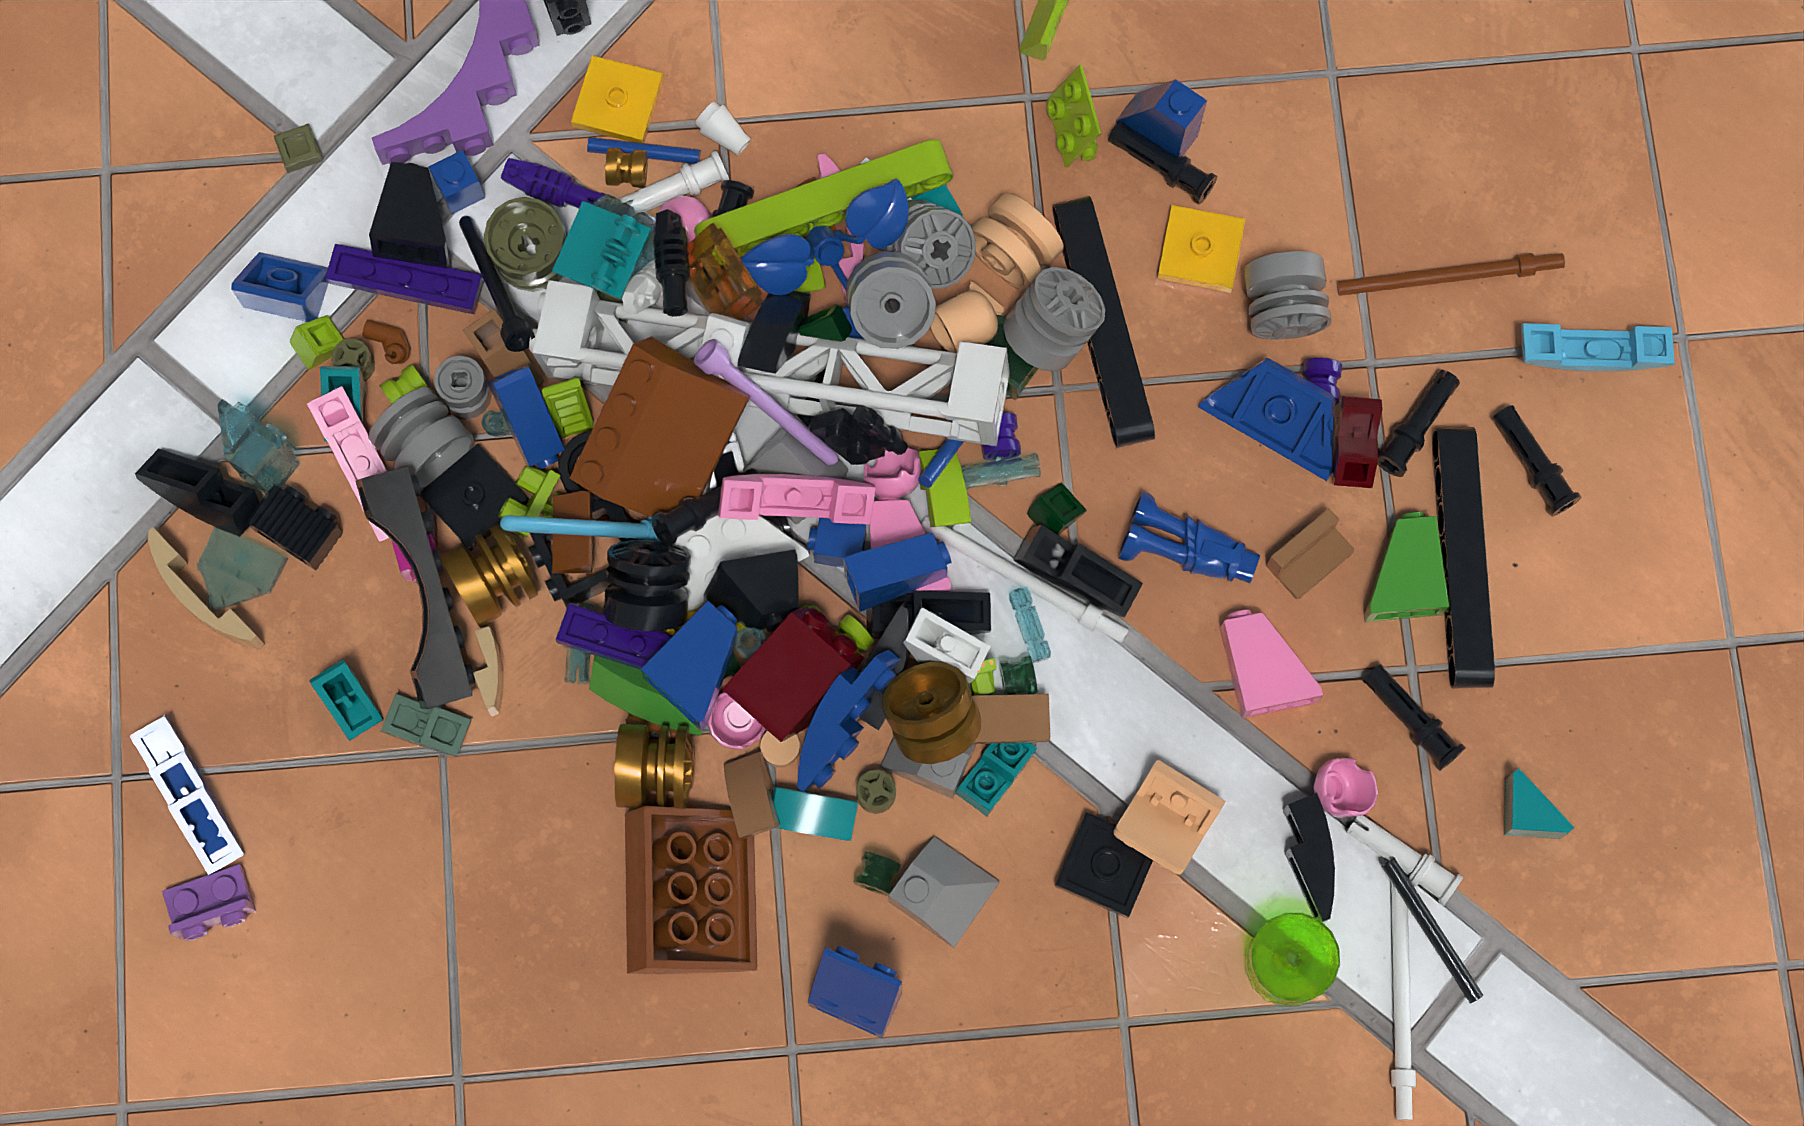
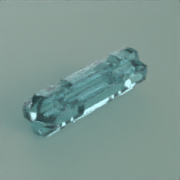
(1029, 624)

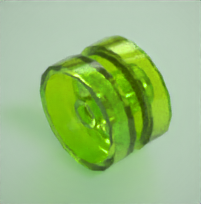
(1316, 959)

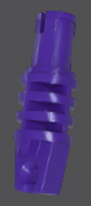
(547, 184)

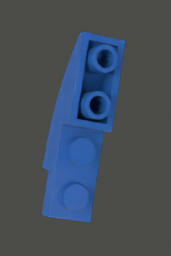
(835, 720)

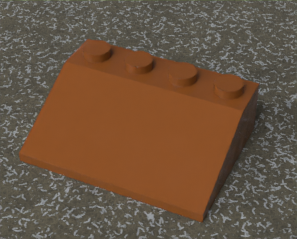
(658, 431)
(688, 892)

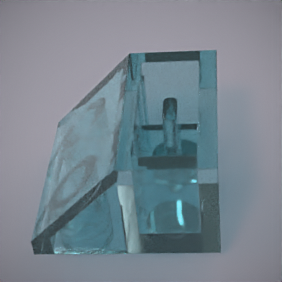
(254, 450)

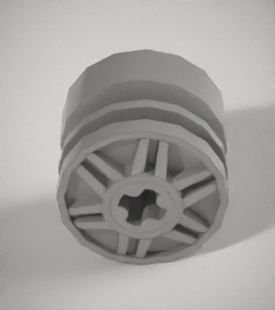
(953, 246)
(1287, 295)
(1054, 319)
(420, 435)

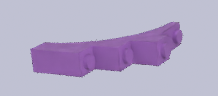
(484, 79)

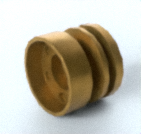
(489, 574)
(653, 766)

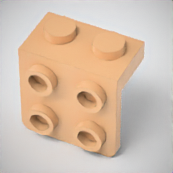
(1168, 817)

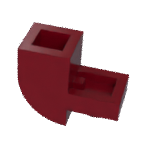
(1356, 442)

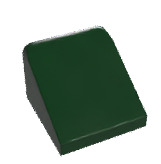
(827, 324)
(1056, 509)

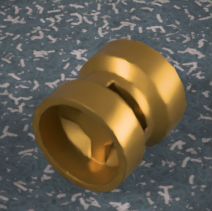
(626, 167)

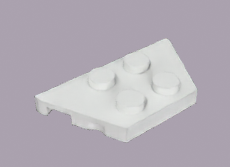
(728, 540)

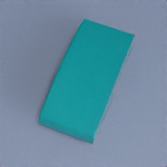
(994, 774)
(814, 813)

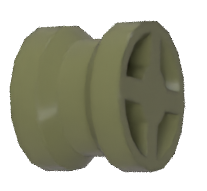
(349, 352)
(878, 784)

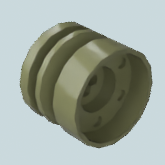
(512, 230)

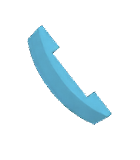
(1597, 349)

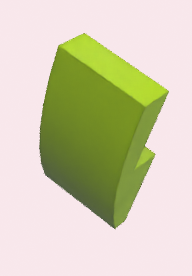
(948, 495)

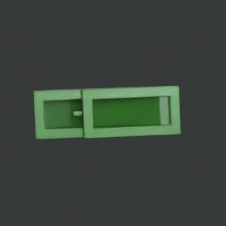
(632, 693)

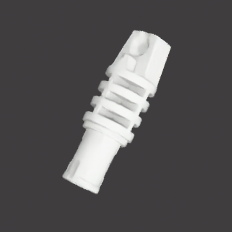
(642, 290)

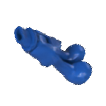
(1202, 547)

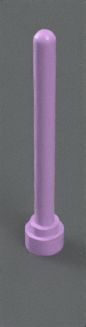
(714, 360)

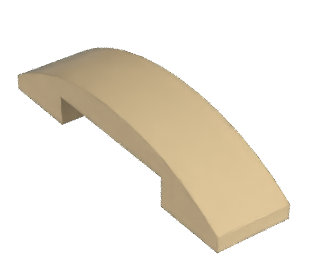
(169, 564)

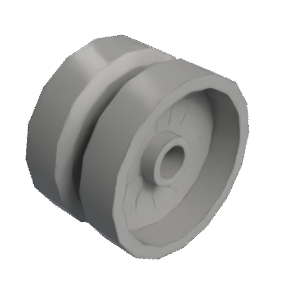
(896, 321)

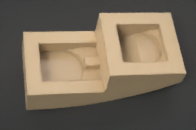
(490, 678)

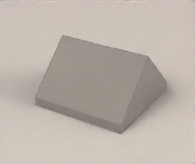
(789, 456)

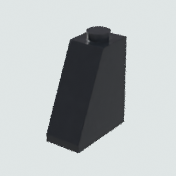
(408, 219)

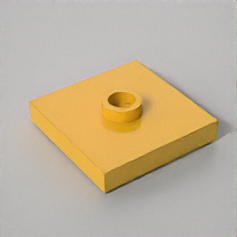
(617, 99)
(1201, 248)

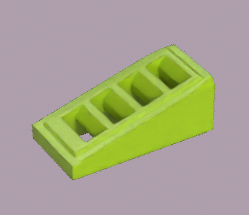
(568, 407)

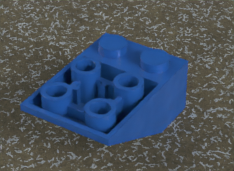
(855, 991)

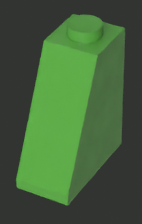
(1410, 573)

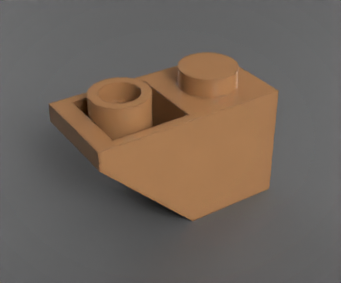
(487, 341)

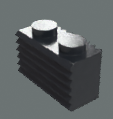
(295, 526)

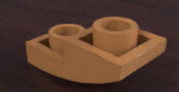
(750, 795)

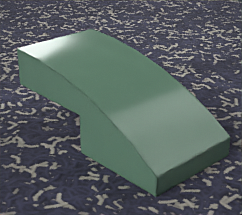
(428, 728)

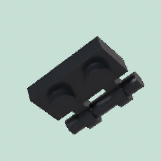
(857, 436)

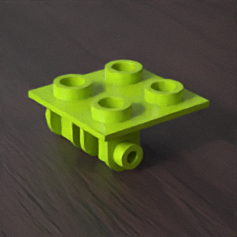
(1074, 118)

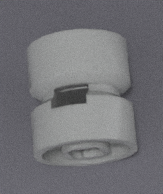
(464, 396)

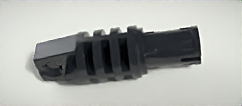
(671, 261)

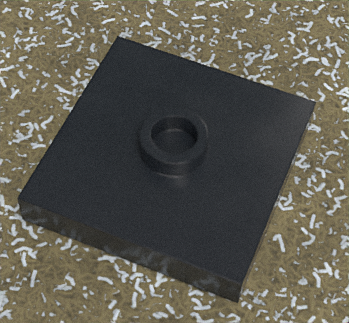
(471, 495)
(1103, 868)

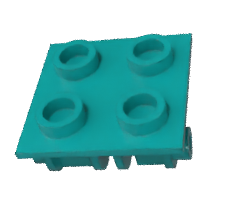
(602, 249)

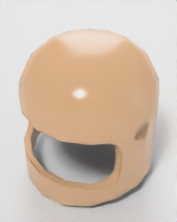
(967, 319)

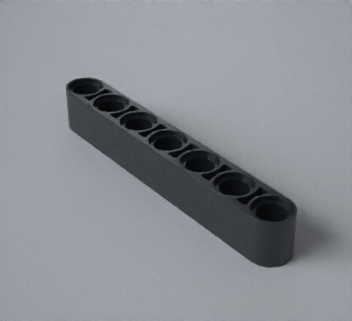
(1111, 343)
(1463, 557)

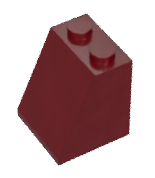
(792, 672)

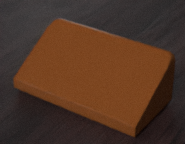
(572, 552)

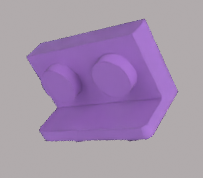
(208, 902)

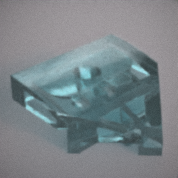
(237, 569)

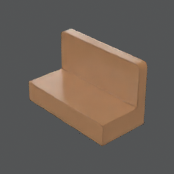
(1310, 555)
(1013, 718)

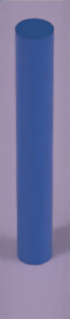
(654, 152)
(939, 462)

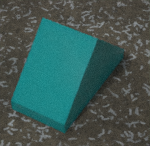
(346, 699)
(1530, 812)

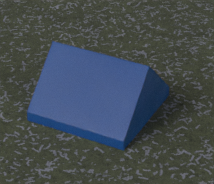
(282, 287)

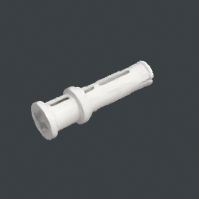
(689, 180)
(1421, 869)

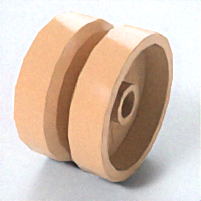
(1016, 241)

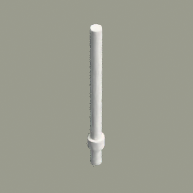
(1089, 616)
(1403, 1076)

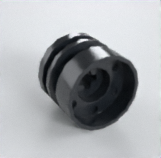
(647, 585)

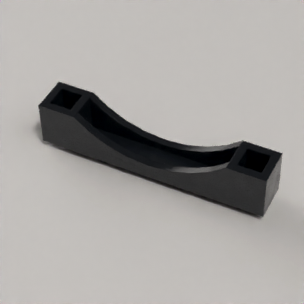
(438, 667)

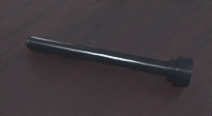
(515, 330)

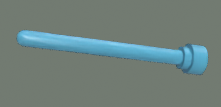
(545, 525)

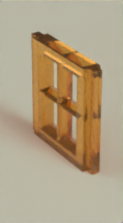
(701, 251)

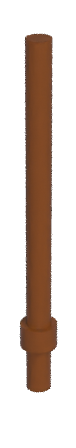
(1522, 265)

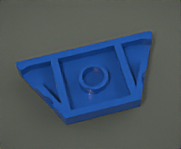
(1279, 413)

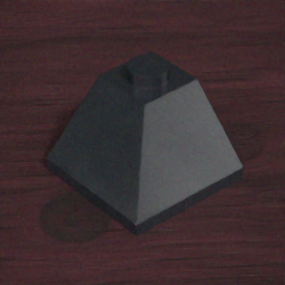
(757, 588)

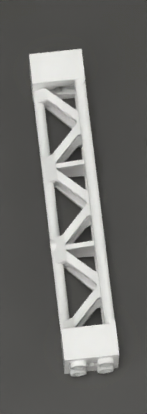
(575, 322)

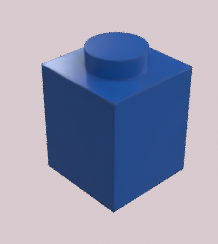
(457, 182)
(835, 541)

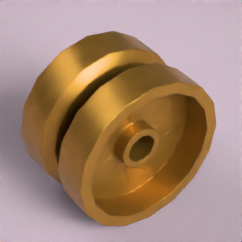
(931, 712)

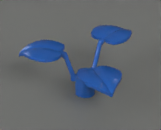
(872, 216)

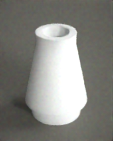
(722, 128)

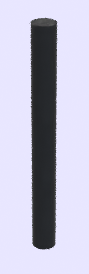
(1432, 930)

